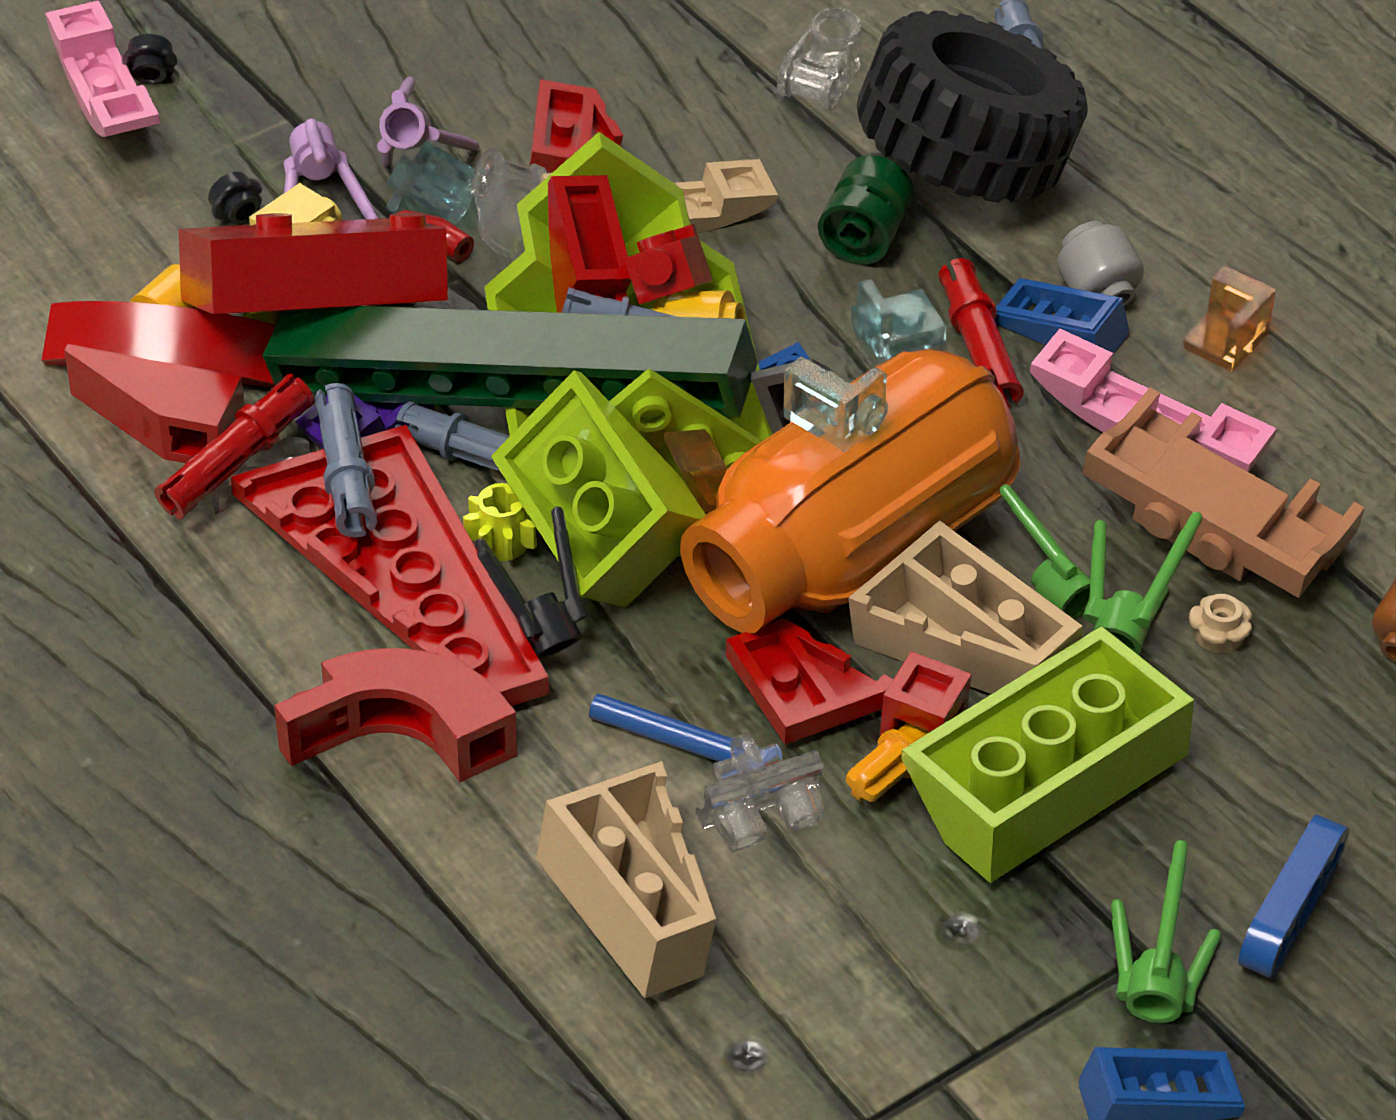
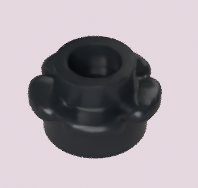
(150, 58)
(235, 198)

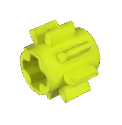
(500, 521)

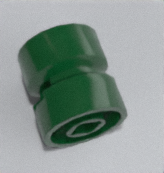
(866, 209)

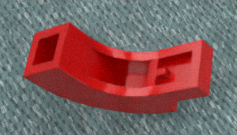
(403, 695)

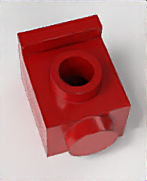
(668, 264)

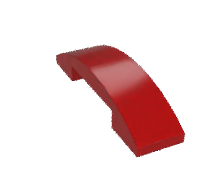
(162, 334)

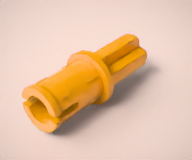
(884, 764)

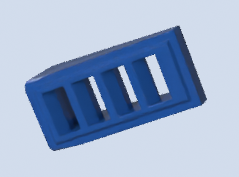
(1080, 312)
(1114, 1078)

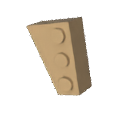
(630, 876)

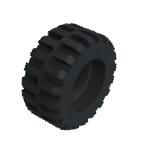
(971, 106)

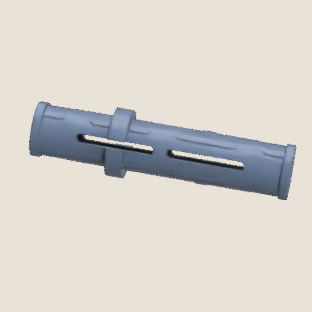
(346, 473)

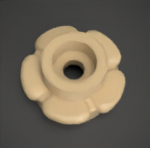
(1220, 623)

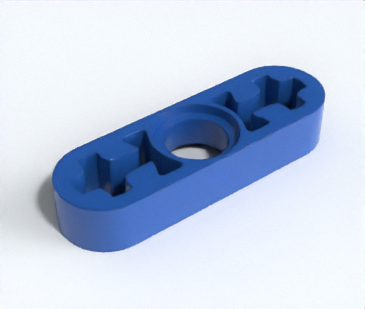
(1293, 896)

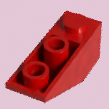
(156, 402)

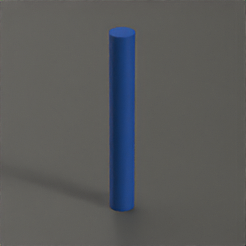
(660, 728)

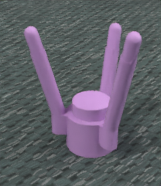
(409, 127)
(317, 157)

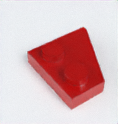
(566, 121)
(801, 681)

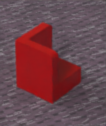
(924, 694)

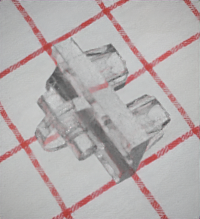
(758, 780)

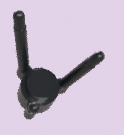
(544, 620)

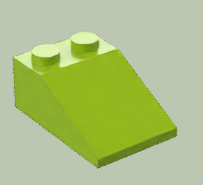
(614, 489)

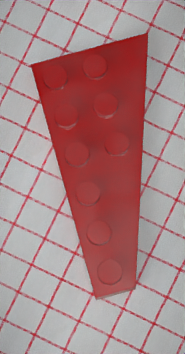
(412, 568)

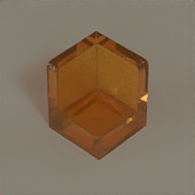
(1235, 319)

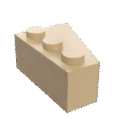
(959, 610)

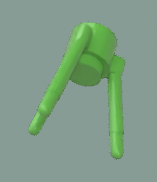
(1057, 577)
(1128, 613)
(1157, 983)

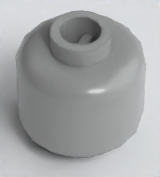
(1100, 261)

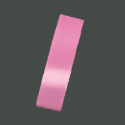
(96, 71)
(1082, 381)

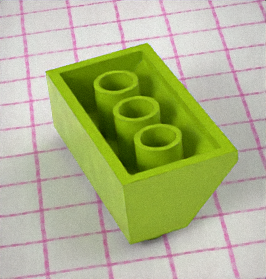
(1049, 752)

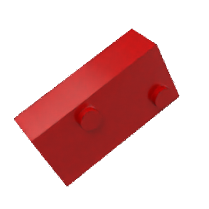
(313, 263)

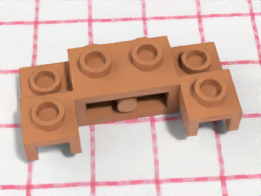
(1243, 517)

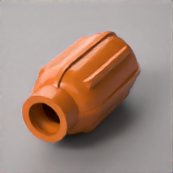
(816, 523)

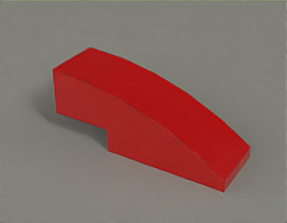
(585, 238)

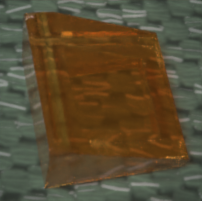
(698, 464)

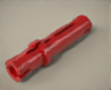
(973, 316)
(253, 429)

